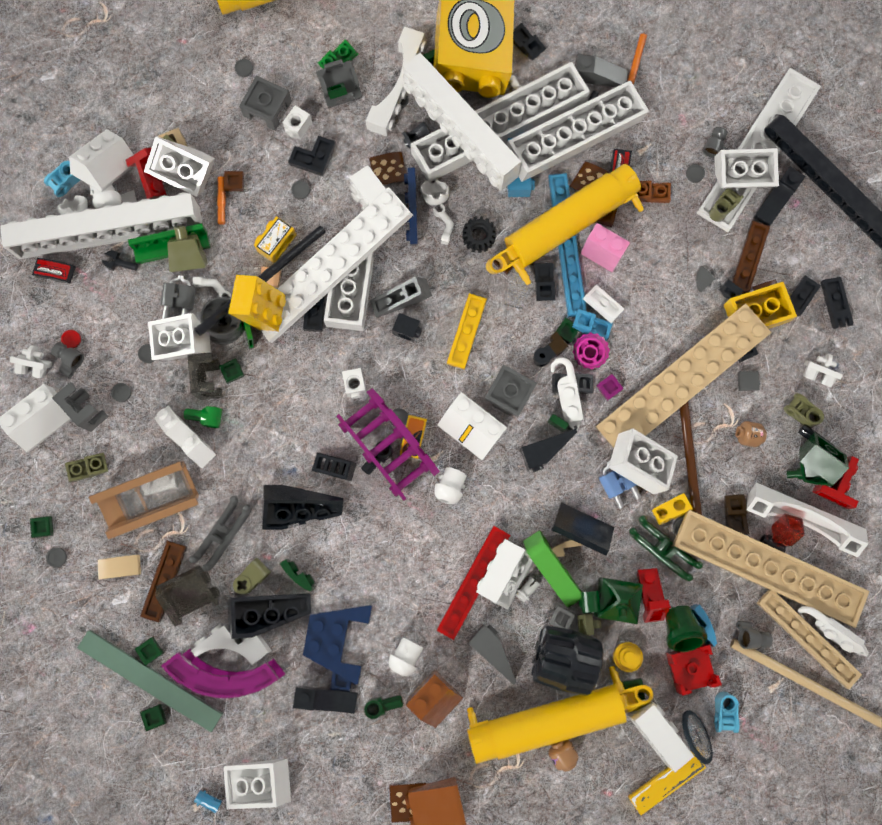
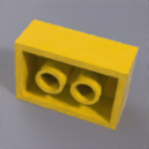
(257, 303)
(769, 304)

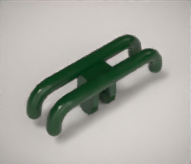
(664, 550)

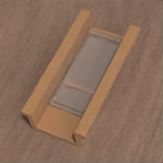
(146, 499)

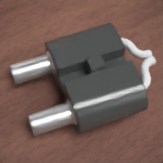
(177, 296)

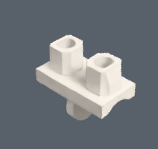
(31, 359)
(829, 375)

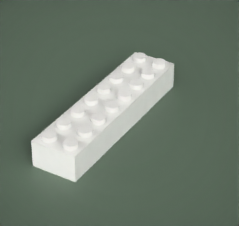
(460, 122)
(577, 130)

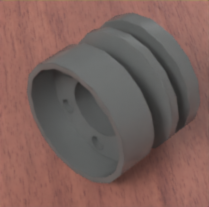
(225, 333)

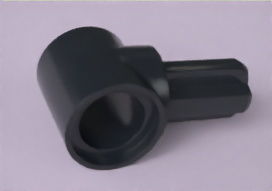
(368, 468)

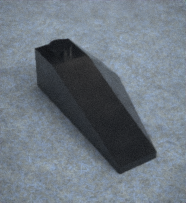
(291, 505)
(260, 614)

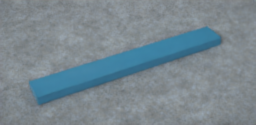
(568, 252)

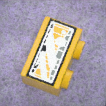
(275, 239)

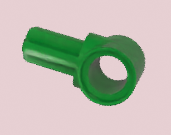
(208, 416)

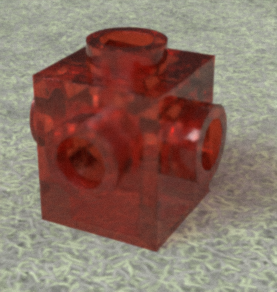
(788, 530)

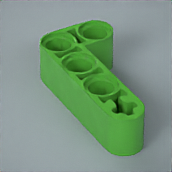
(552, 568)

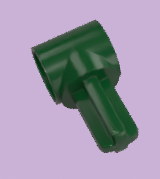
(590, 602)
(384, 705)

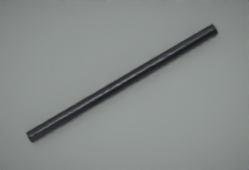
(266, 275)

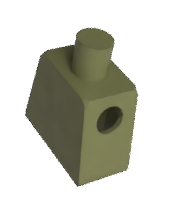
(185, 251)

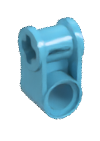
(62, 179)
(726, 717)

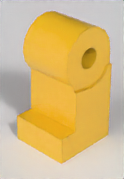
(672, 509)

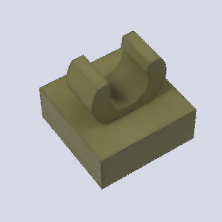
(587, 624)

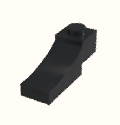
(779, 196)
(324, 699)

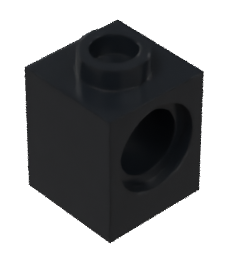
(407, 327)

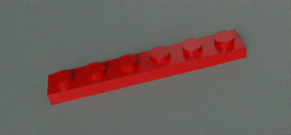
(467, 592)

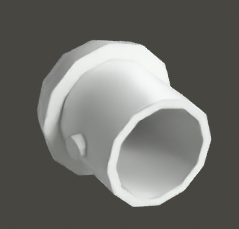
(106, 197)
(450, 486)
(405, 658)

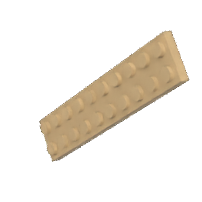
(687, 375)
(771, 568)

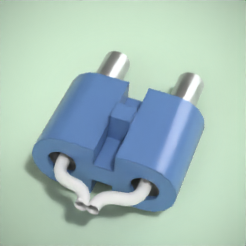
(615, 484)

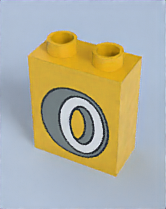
(475, 44)

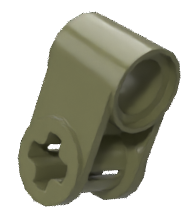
(727, 201)
(802, 410)
(253, 574)

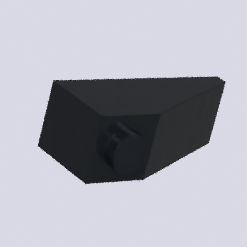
(541, 452)

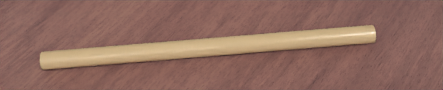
(808, 683)

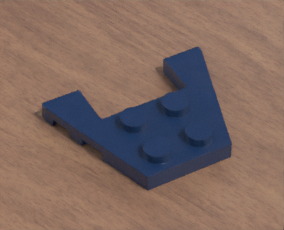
(327, 639)

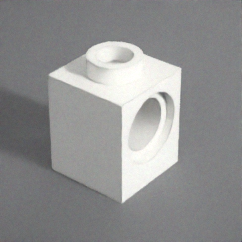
(297, 115)
(352, 375)

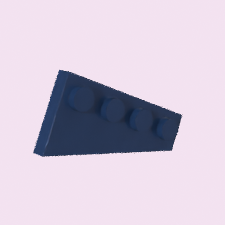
(410, 198)

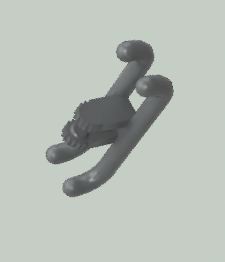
(221, 534)

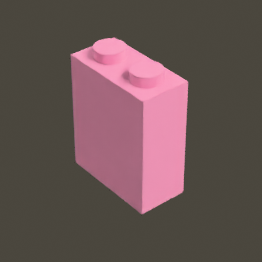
(604, 247)

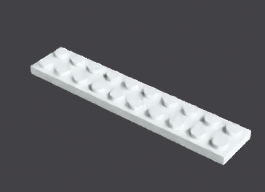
(788, 99)
(340, 257)

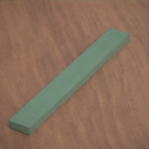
(150, 680)

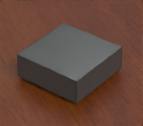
(748, 381)

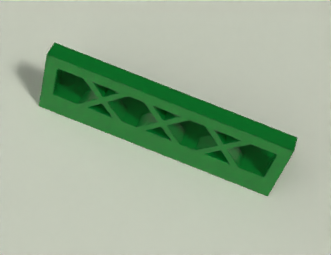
(155, 246)

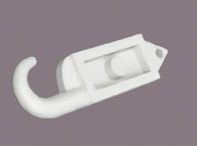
(569, 394)
(835, 631)

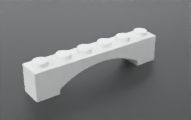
(382, 116)
(844, 534)

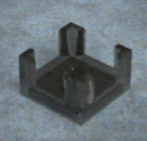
(198, 366)

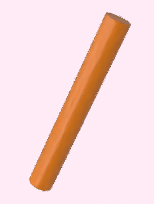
(637, 57)

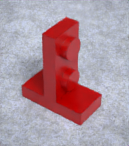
(152, 186)
(837, 492)
(652, 594)

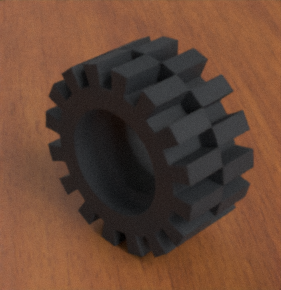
(479, 224)

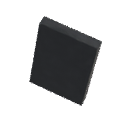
(583, 529)

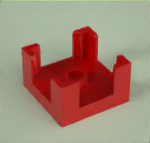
(692, 669)

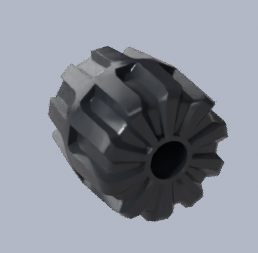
(567, 660)

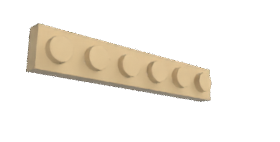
(809, 639)

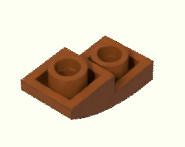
(655, 192)

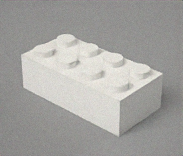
(349, 298)

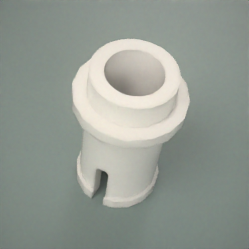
(526, 591)

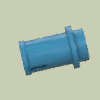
(207, 801)

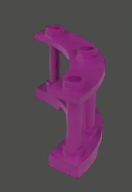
(400, 431)
(219, 683)

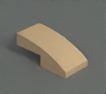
(559, 549)
(119, 567)

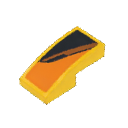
(416, 426)

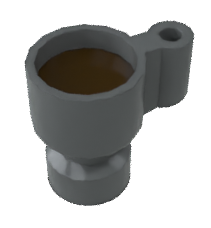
(715, 143)
(70, 358)
(752, 638)

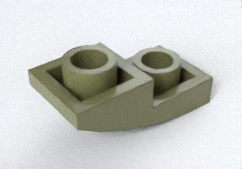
(86, 467)

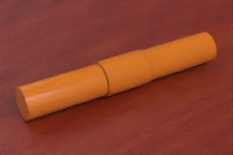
(221, 200)

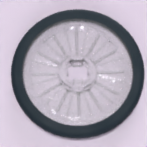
(697, 737)

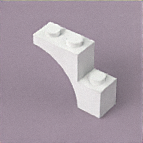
(184, 436)
(251, 648)

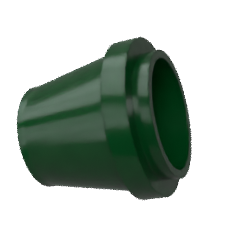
(684, 630)

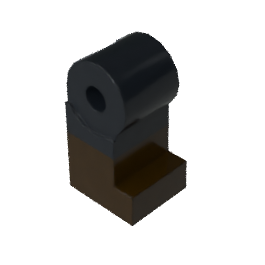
(545, 355)

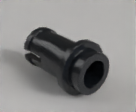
(768, 540)

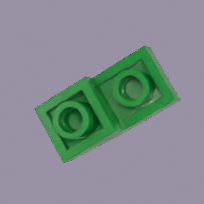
(343, 51)

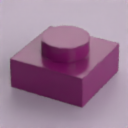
(609, 387)

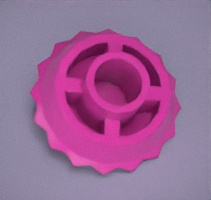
(591, 350)

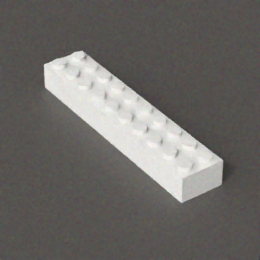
(507, 117)
(99, 226)

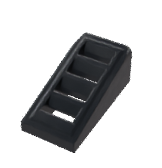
(349, 471)

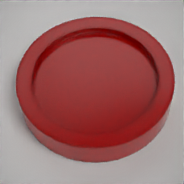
(71, 339)

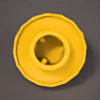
(627, 656)

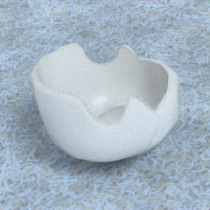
(435, 193)
(77, 205)

